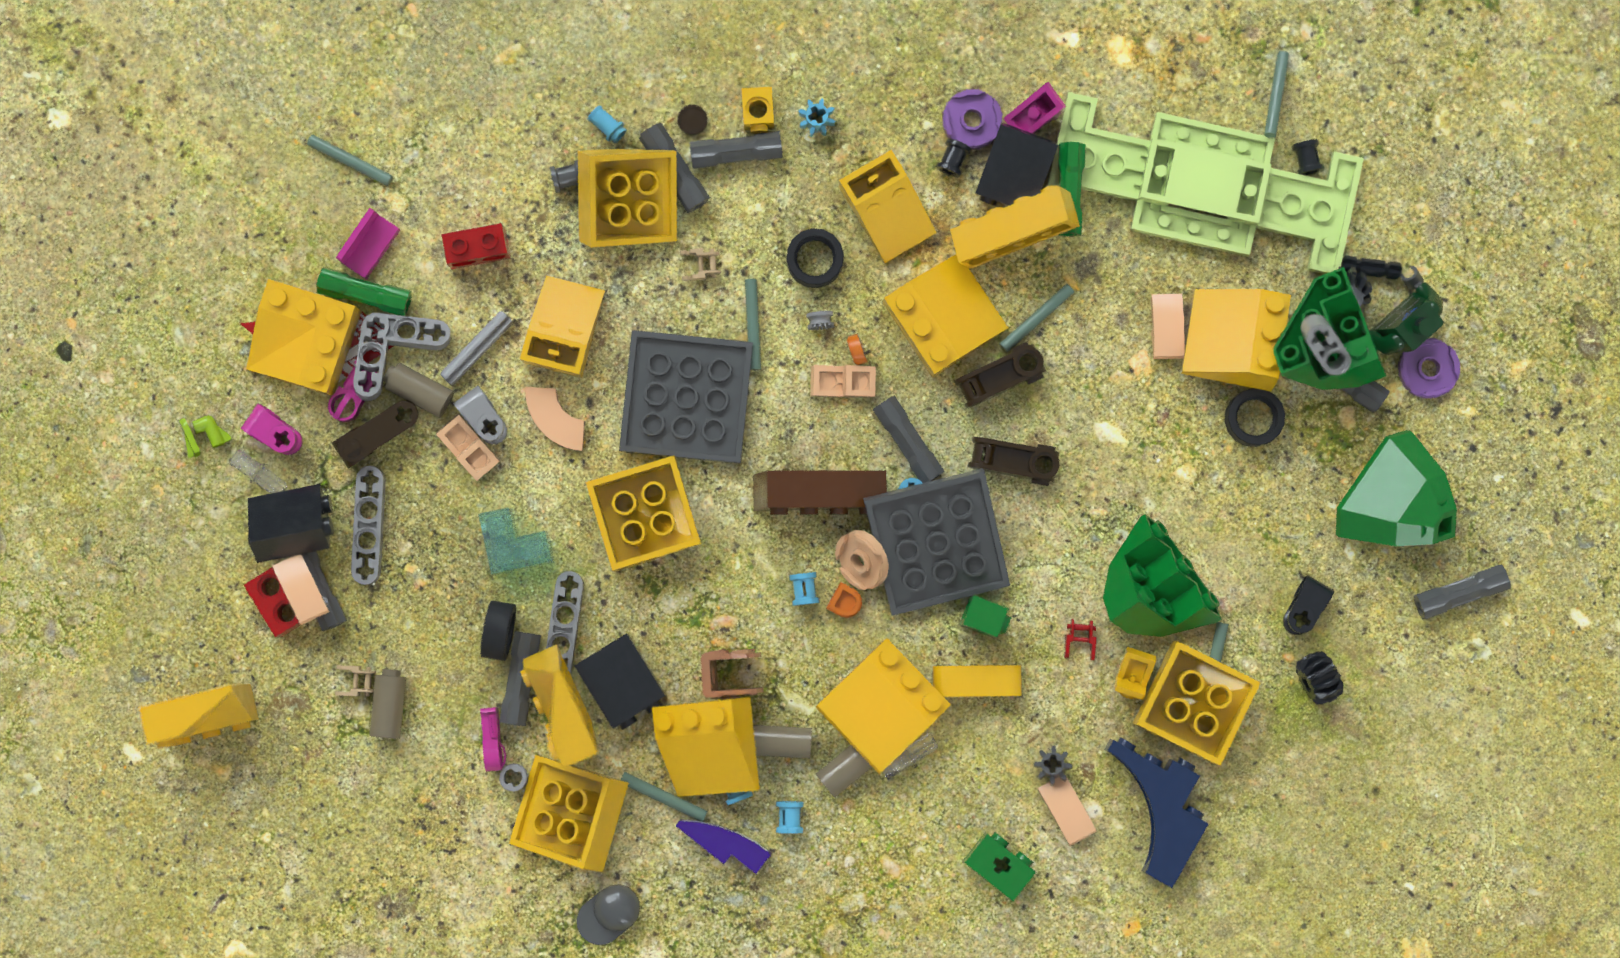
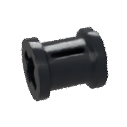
(1308, 157)
(953, 158)

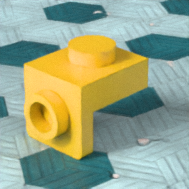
(1134, 673)

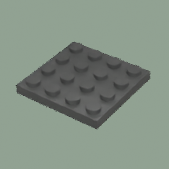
(686, 397)
(938, 541)

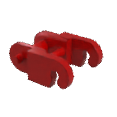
(1082, 627)

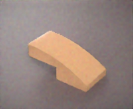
(1168, 326)
(843, 381)
(467, 447)
(300, 589)
(1067, 810)

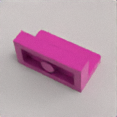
(367, 243)

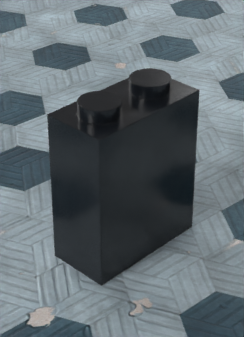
(1015, 166)
(289, 523)
(621, 682)

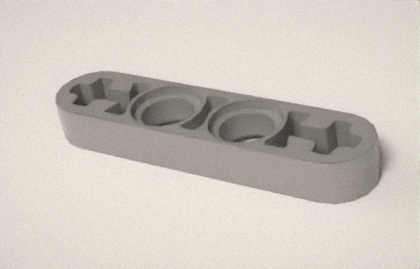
(364, 525)
(569, 630)

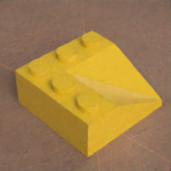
(302, 337)
(643, 513)
(1196, 703)
(202, 713)
(569, 726)

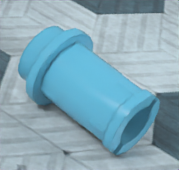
(607, 124)

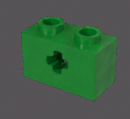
(985, 617)
(1007, 881)

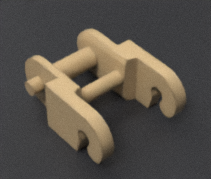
(700, 254)
(357, 670)

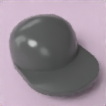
(608, 914)

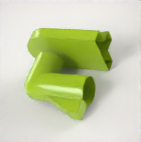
(214, 433)

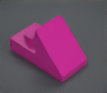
(1036, 110)

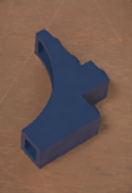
(1173, 829)

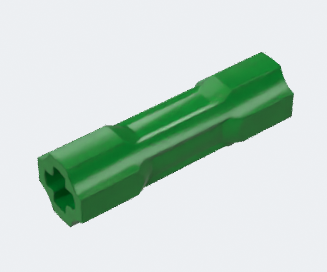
(1071, 165)
(385, 297)

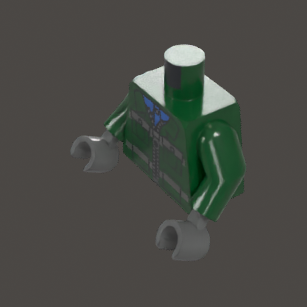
(1411, 320)

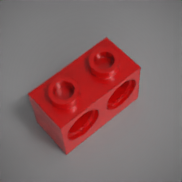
(476, 246)
(271, 606)

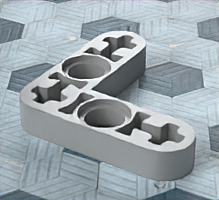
(390, 336)

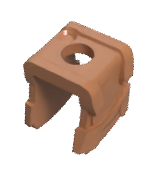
(709, 673)

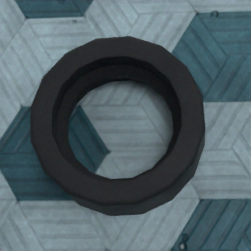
(815, 235)
(1272, 402)
(498, 630)

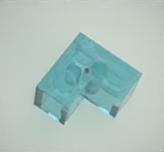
(506, 550)

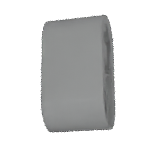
(1326, 347)

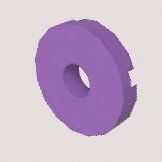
(972, 101)
(1417, 382)

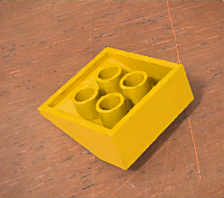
(627, 197)
(944, 315)
(1235, 336)
(883, 706)
(708, 746)
(569, 814)

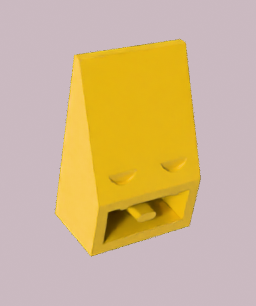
(887, 206)
(562, 327)

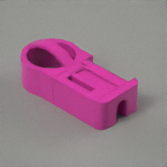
(348, 393)
(492, 740)

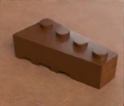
(816, 490)

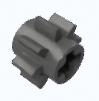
(1046, 759)

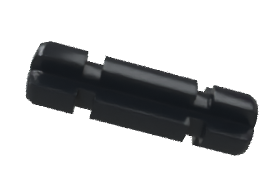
(1373, 267)

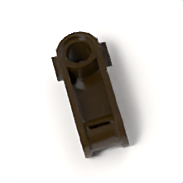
(1001, 375)
(368, 437)
(1014, 459)

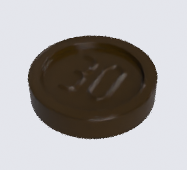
(692, 119)

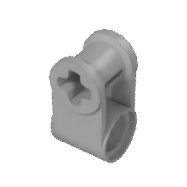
(479, 412)

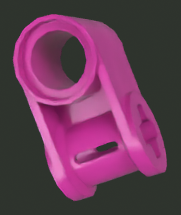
(269, 429)

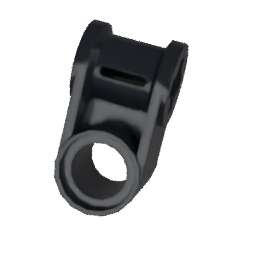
(1309, 601)

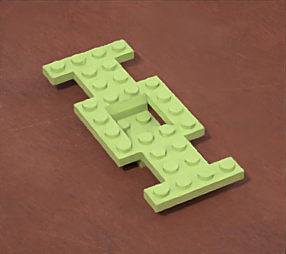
(1213, 173)

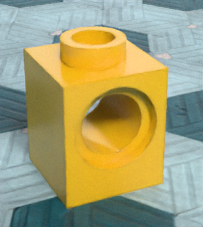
(751, 98)

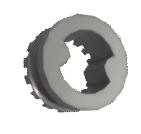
(820, 319)
(516, 768)

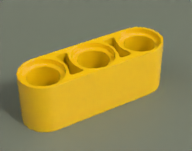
(978, 680)

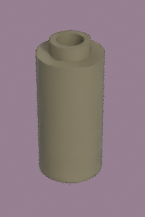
(418, 389)
(387, 704)
(782, 741)
(843, 771)

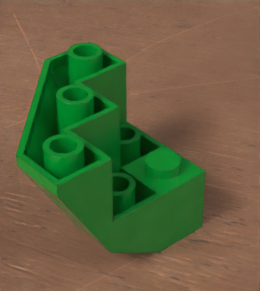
(1335, 300)
(1399, 497)
(1155, 586)

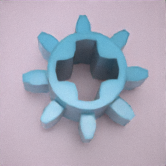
(820, 110)

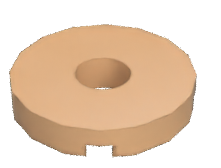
(871, 551)

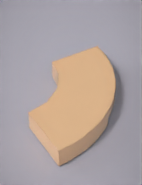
(553, 420)

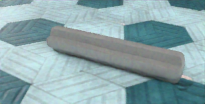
(476, 348)

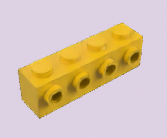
(1014, 226)

